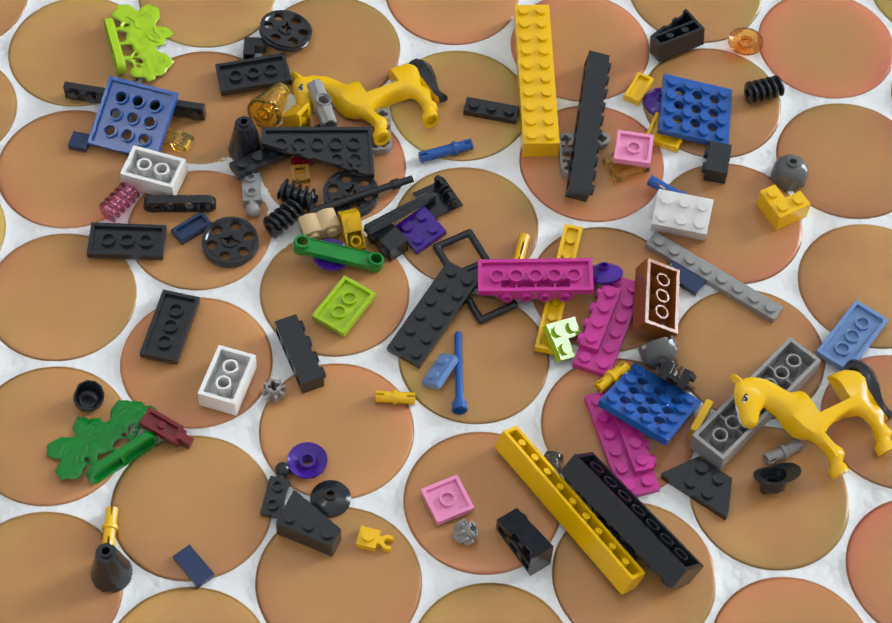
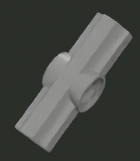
(321, 103)

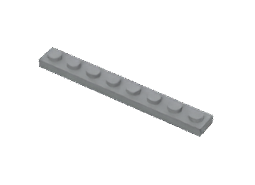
(715, 277)

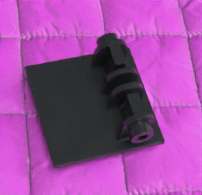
(445, 200)
(683, 381)

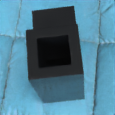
(253, 45)

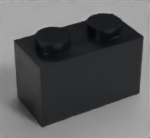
(717, 162)
(389, 241)

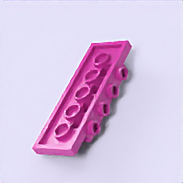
(535, 278)
(605, 327)
(624, 449)

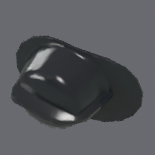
(775, 477)

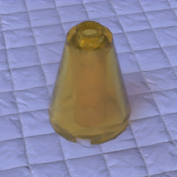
(269, 105)

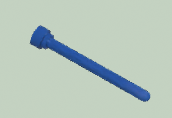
(459, 405)

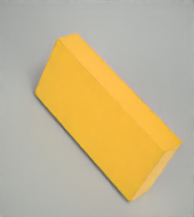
(638, 89)
(701, 417)

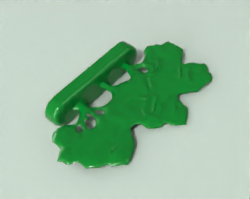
(97, 437)

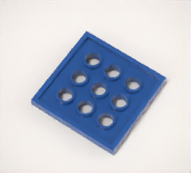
(133, 91)
(687, 102)
(652, 412)

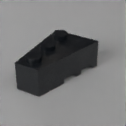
(677, 37)
(308, 526)
(525, 541)

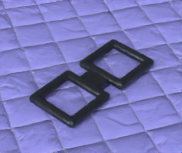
(472, 268)

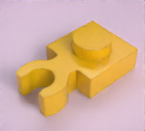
(370, 539)

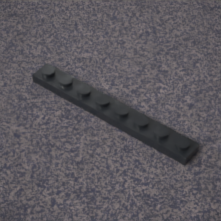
(94, 94)

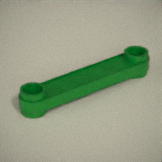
(338, 253)

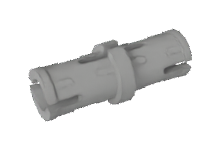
(782, 451)

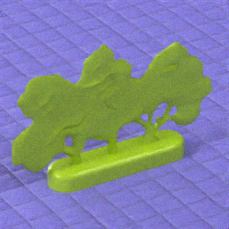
(143, 37)

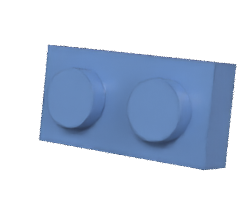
(440, 371)

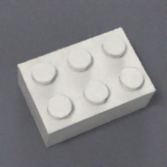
(154, 171)
(681, 214)
(227, 380)

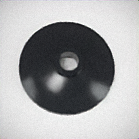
(333, 505)

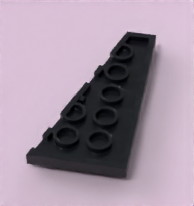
(334, 146)

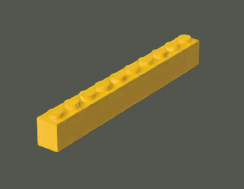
(569, 510)

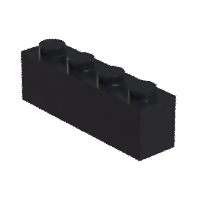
(299, 353)

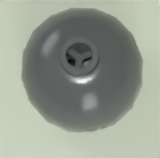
(789, 172)
(659, 349)

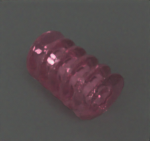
(118, 200)

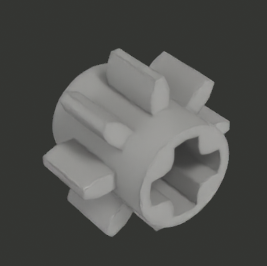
(269, 388)
(465, 532)

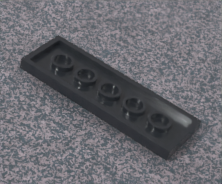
(433, 314)

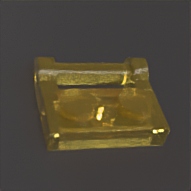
(614, 169)

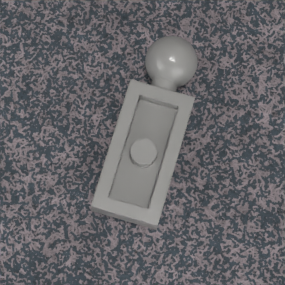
(252, 194)

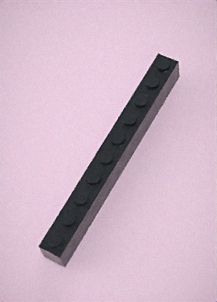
(587, 127)

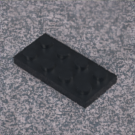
(252, 74)
(127, 241)
(170, 327)

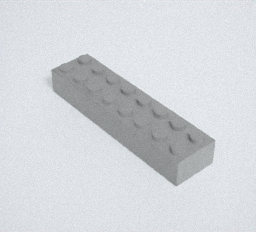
(722, 433)

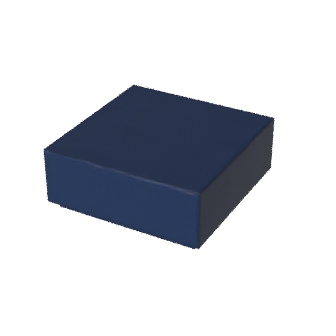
(79, 141)

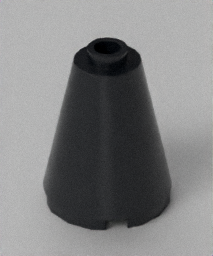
(244, 138)
(110, 569)

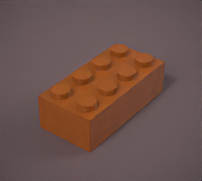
(656, 300)

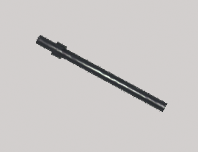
(394, 184)

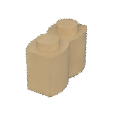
(320, 224)

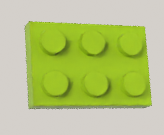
(343, 306)

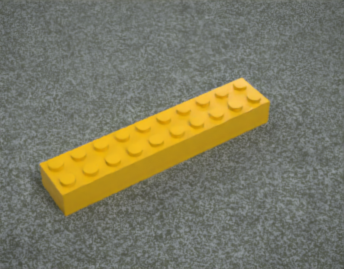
(536, 81)

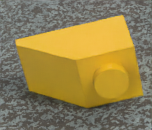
(297, 116)

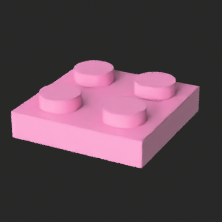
(633, 148)
(447, 500)

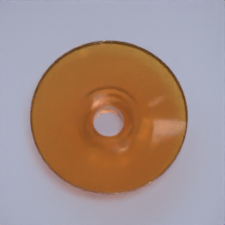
(745, 41)

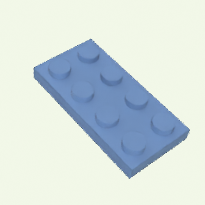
(852, 335)

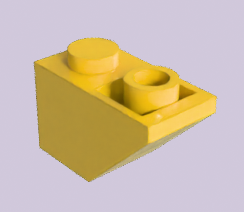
(352, 228)

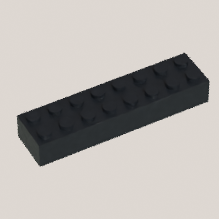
(631, 520)

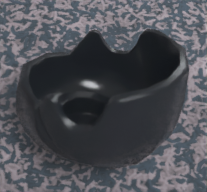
(88, 396)

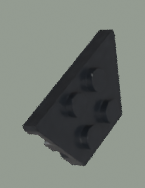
(702, 484)

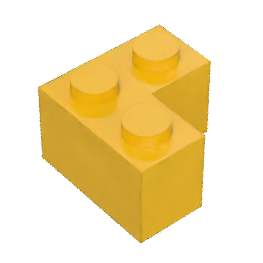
(782, 210)

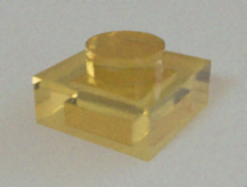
(300, 173)

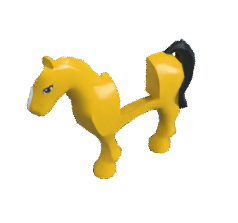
(409, 81)
(859, 396)

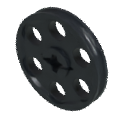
(292, 30)
(345, 188)
(234, 247)

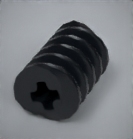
(763, 88)
(302, 197)
(281, 216)

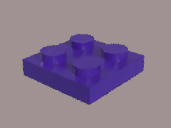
(421, 230)

